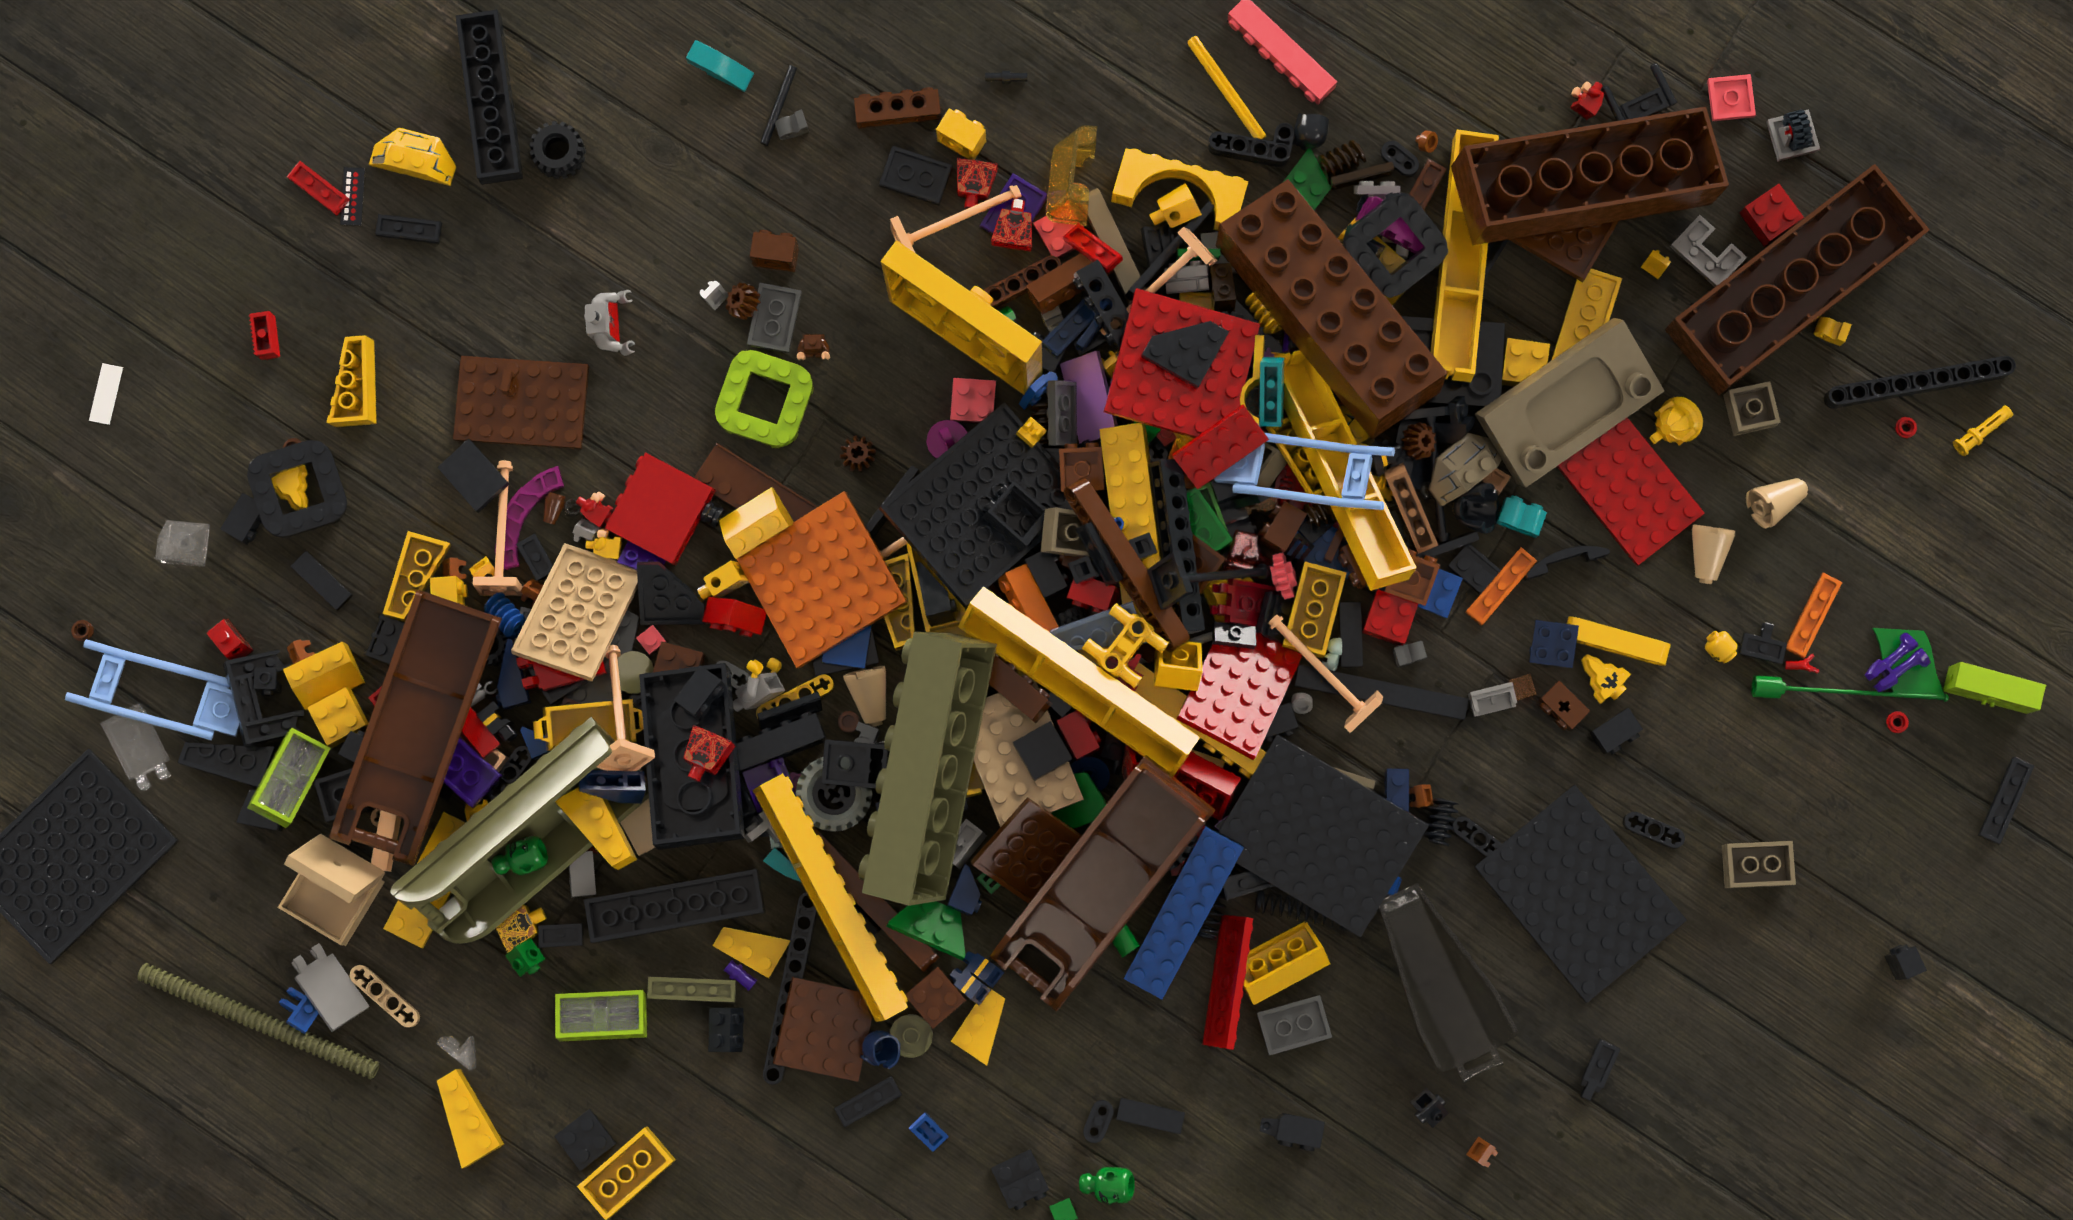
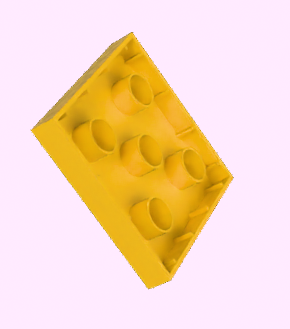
(962, 317)

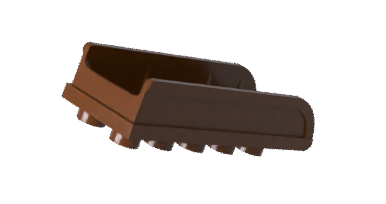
(416, 722)
(1104, 879)

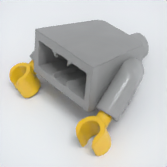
(759, 687)

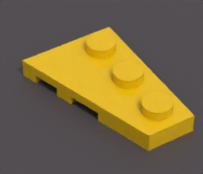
(752, 949)
(980, 1027)

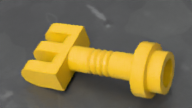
(1381, 482)

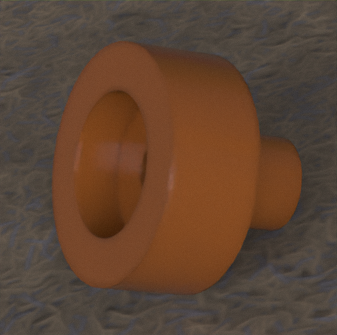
(1427, 141)

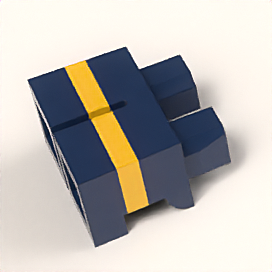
(977, 967)

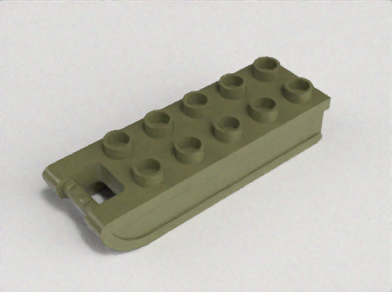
(521, 810)

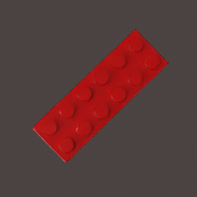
(1227, 981)

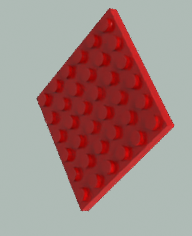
(1157, 397)

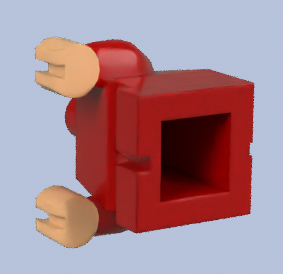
(1588, 101)
(594, 509)

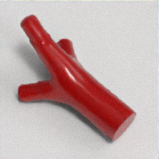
(1801, 665)

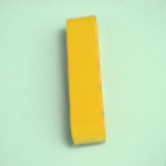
(1621, 642)

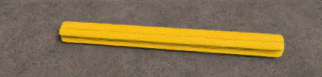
(1226, 88)

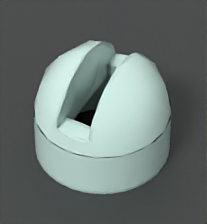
(1335, 646)
(1332, 661)

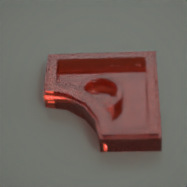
(1244, 552)

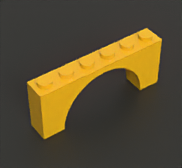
(1142, 169)

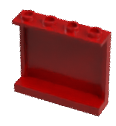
(659, 508)

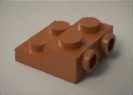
(1082, 463)
(1420, 583)

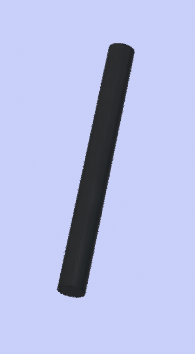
(778, 105)

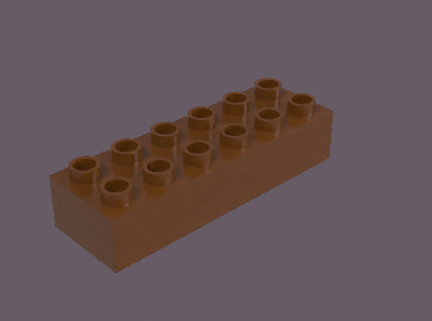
(1589, 175)
(1796, 279)
(1330, 308)

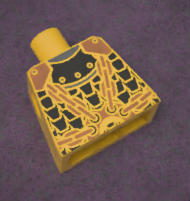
(520, 926)

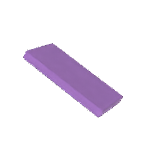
(1091, 395)

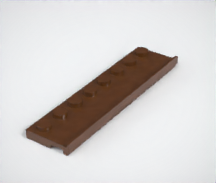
(740, 482)

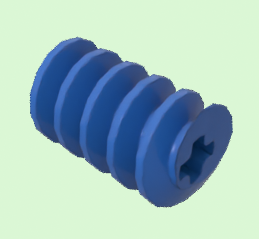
(511, 620)

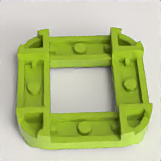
(753, 428)

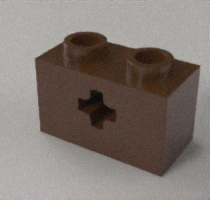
(1575, 708)

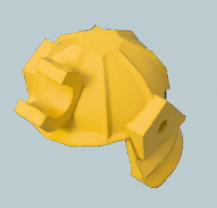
(1677, 421)

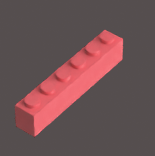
(1282, 51)

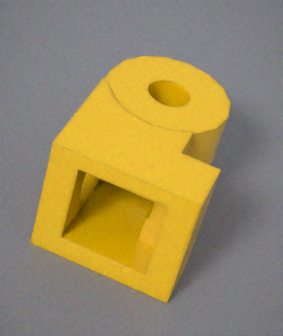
(1832, 330)

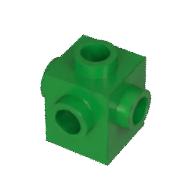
(525, 958)

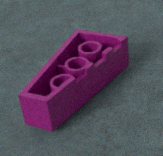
(1397, 232)

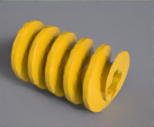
(1261, 313)

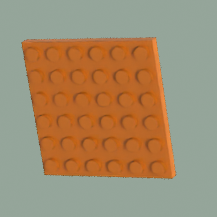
(822, 580)

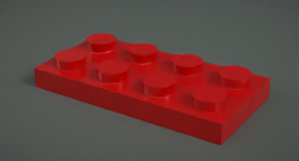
(1220, 446)

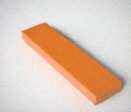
(1501, 586)
(1813, 615)

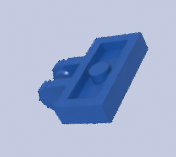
(1036, 390)
(303, 1014)

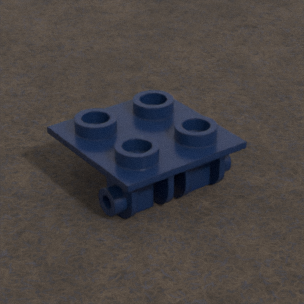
(1553, 643)

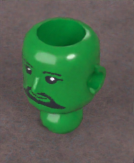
(522, 856)
(1109, 1184)

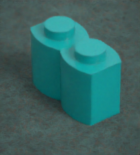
(1521, 517)

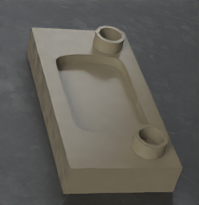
(1569, 402)

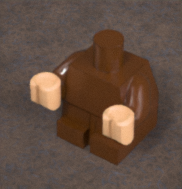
(812, 346)

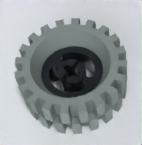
(827, 819)

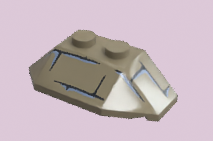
(1462, 467)

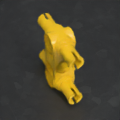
(1125, 645)

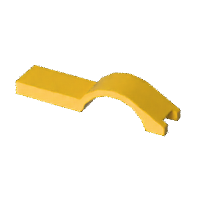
(1255, 380)

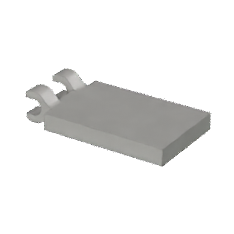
(329, 988)

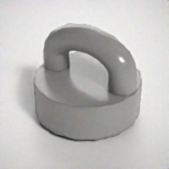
(1301, 703)

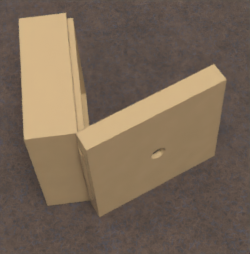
(330, 888)

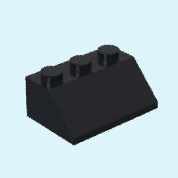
(1418, 469)

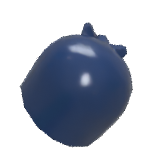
(881, 1048)

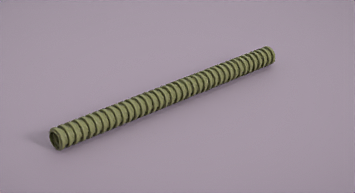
(257, 1020)

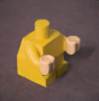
(604, 545)

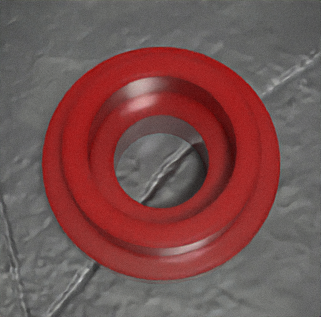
(1911, 425)
(1903, 722)

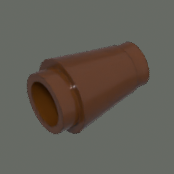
(553, 507)

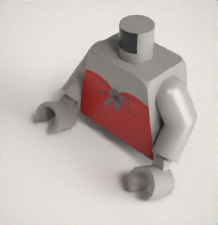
(603, 322)

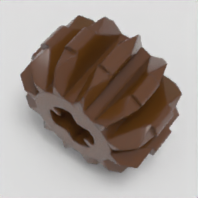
(742, 301)
(1419, 441)
(860, 460)

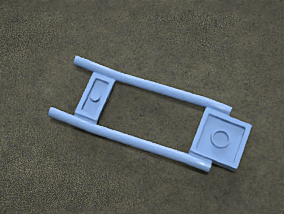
(1246, 473)
(214, 712)

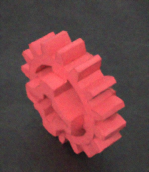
(1283, 576)

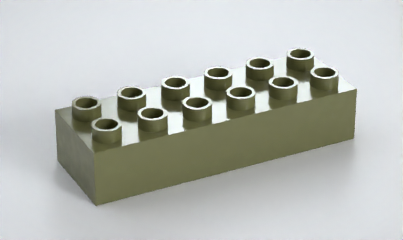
(927, 767)

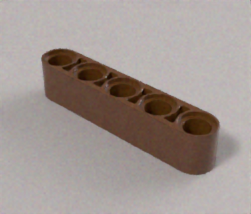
(1020, 278)

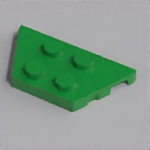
(1309, 179)
(932, 925)

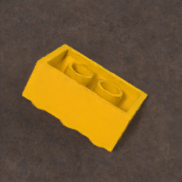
(755, 523)
(324, 674)

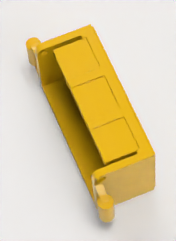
(561, 720)

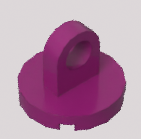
(944, 436)

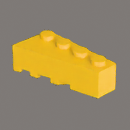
(355, 385)
(415, 567)
(901, 621)
(599, 825)

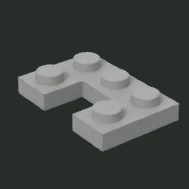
(1690, 248)

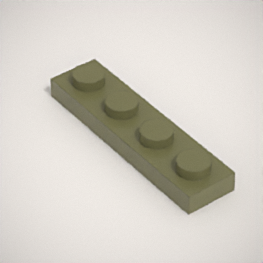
(691, 989)

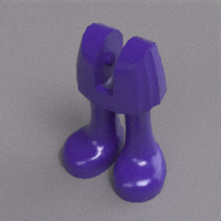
(1884, 666)

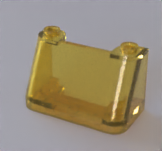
(1065, 199)

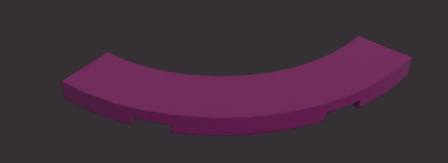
(521, 505)

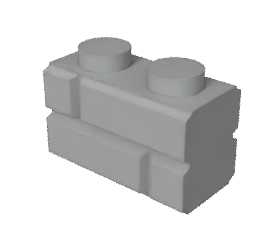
(1189, 278)

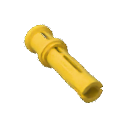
(1975, 435)

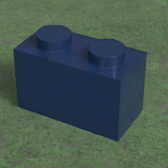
(1397, 787)

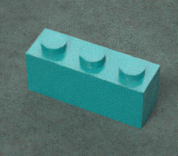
(1271, 391)

